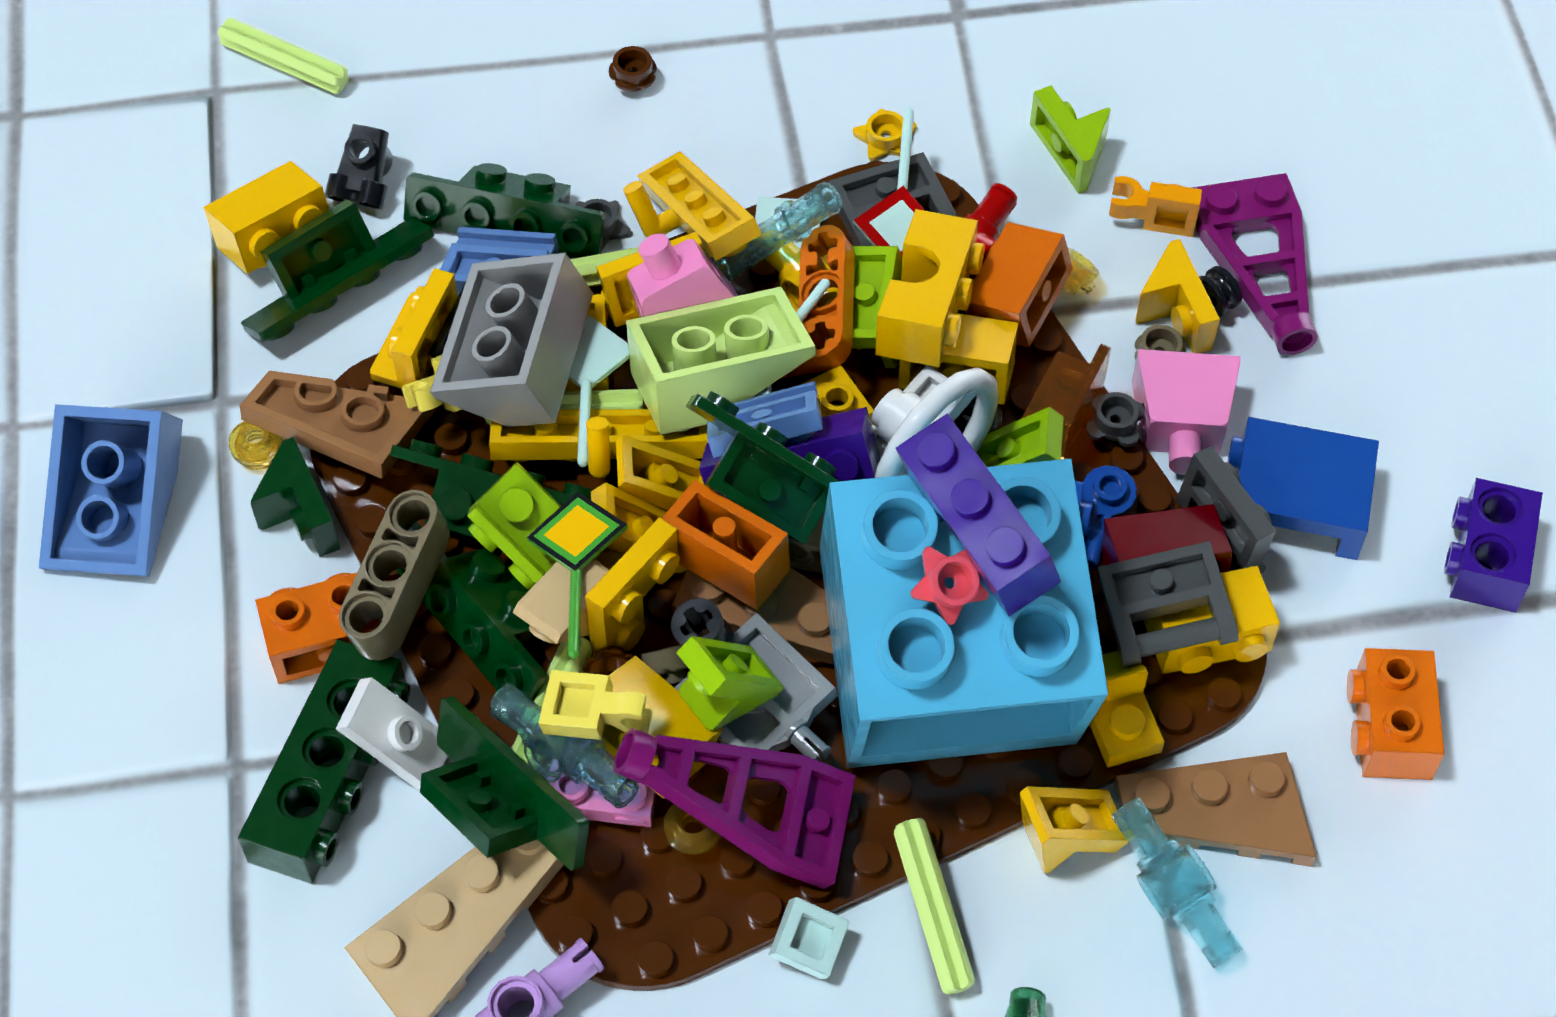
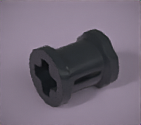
(698, 615)

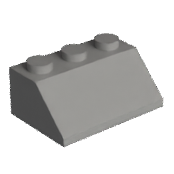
(514, 339)

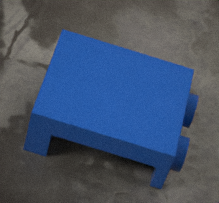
(1309, 479)

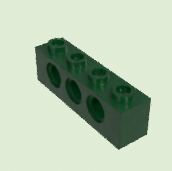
(302, 845)

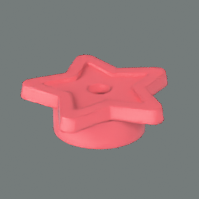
(932, 587)

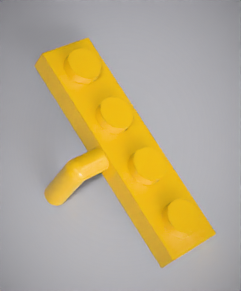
(693, 203)
(560, 438)

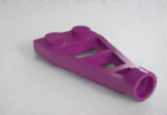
(1257, 206)
(813, 811)

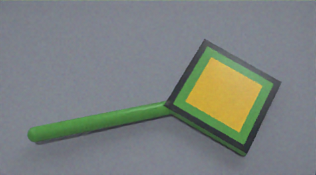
(574, 538)

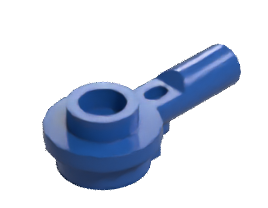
(1112, 496)

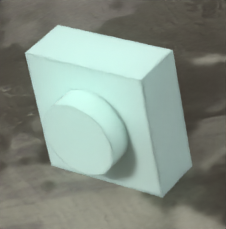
(809, 938)

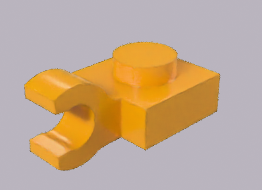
(1163, 207)

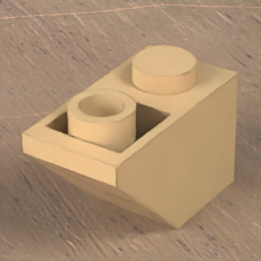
(547, 602)

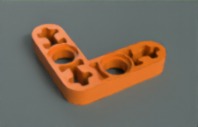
(836, 317)

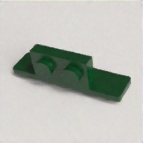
(505, 201)
(325, 261)
(765, 474)
(465, 482)
(475, 604)
(497, 795)

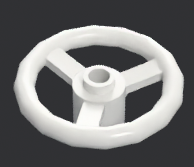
(905, 414)

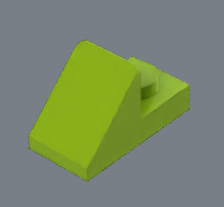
(1070, 141)
(1025, 440)
(724, 680)

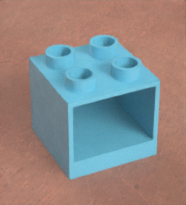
(968, 687)

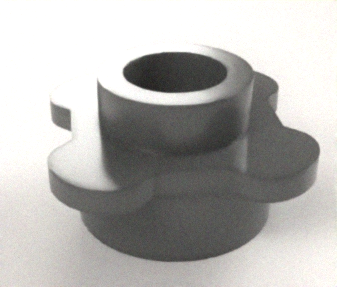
(1118, 407)

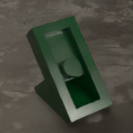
(291, 493)

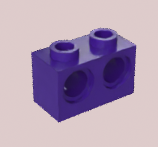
(1502, 545)

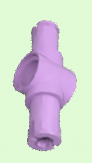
(548, 986)

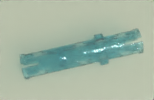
(790, 223)

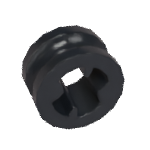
(1222, 289)

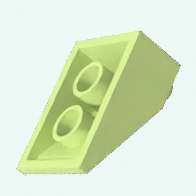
(716, 347)

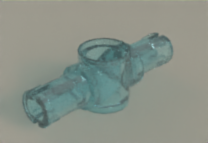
(561, 756)
(1176, 882)

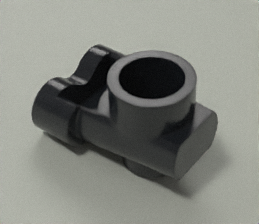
(362, 178)

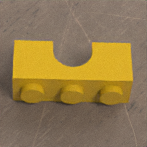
(922, 308)

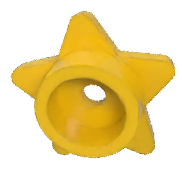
(878, 124)

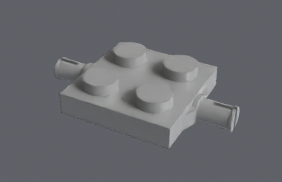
(789, 715)

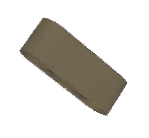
(400, 599)

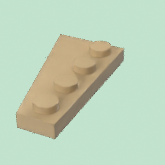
(443, 930)

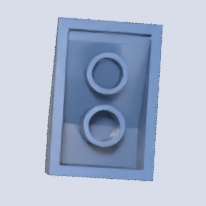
(108, 488)

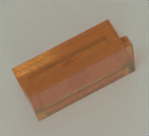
(1069, 390)

